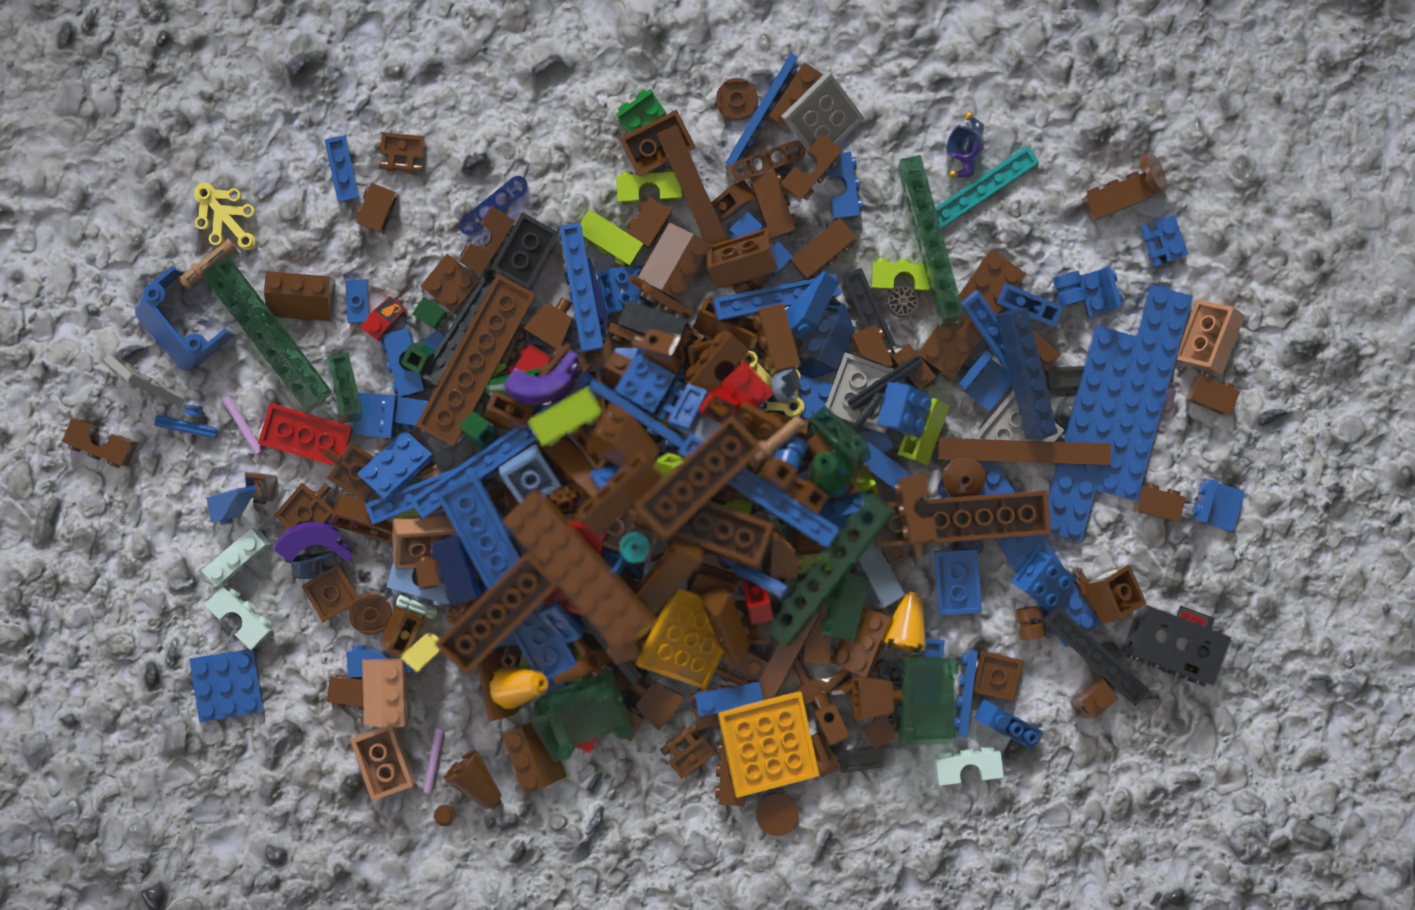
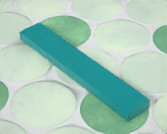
(986, 186)

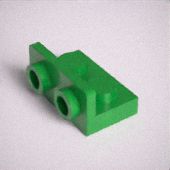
(640, 111)

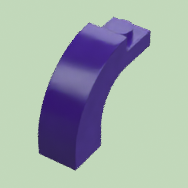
(546, 388)
(308, 534)

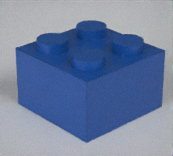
(904, 410)

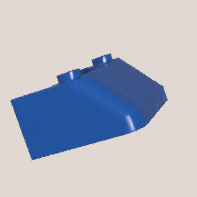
(186, 352)

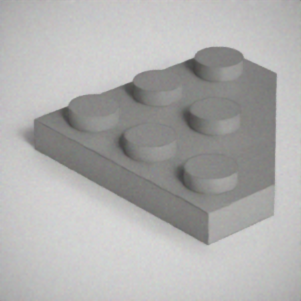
(135, 379)
(1007, 424)

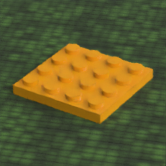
(683, 642)
(768, 744)

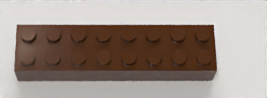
(975, 518)
(580, 571)

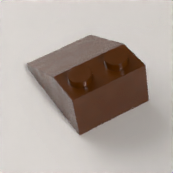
(621, 437)

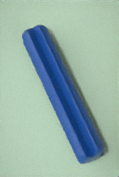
(186, 426)
(761, 579)

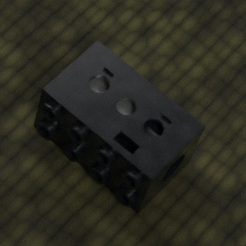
(1176, 645)

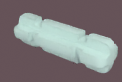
(416, 606)

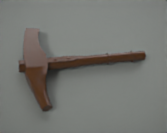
(588, 664)
(814, 687)

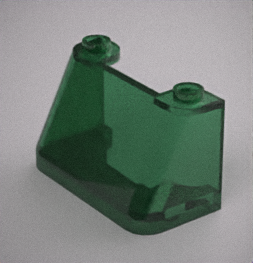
(927, 699)
(581, 714)

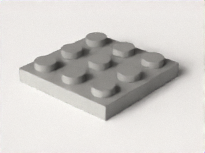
(823, 110)
(853, 377)

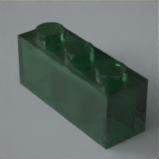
(344, 387)
(840, 438)
(845, 608)

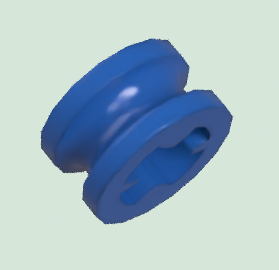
(192, 410)

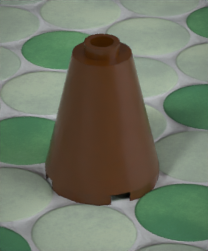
(474, 780)

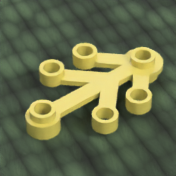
(223, 213)
(768, 379)

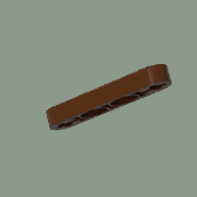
(766, 158)

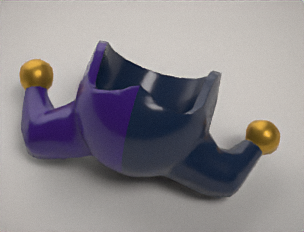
(966, 146)

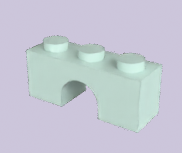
(235, 556)
(254, 627)
(950, 765)

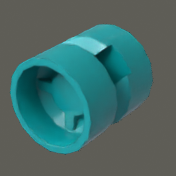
(635, 547)

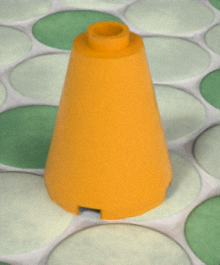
(908, 625)
(516, 686)

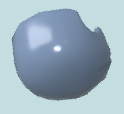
(785, 384)

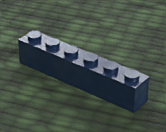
(1026, 374)

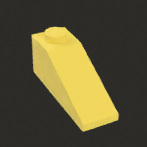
(422, 652)

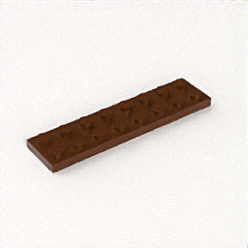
(476, 359)

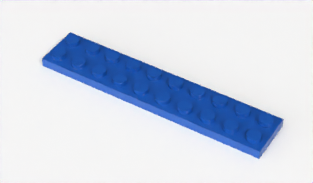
(1144, 391)
(1089, 422)
(1020, 548)
(493, 556)

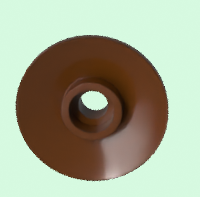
(957, 470)

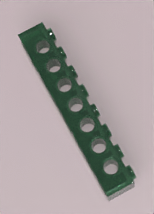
(930, 241)
(267, 334)
(882, 514)

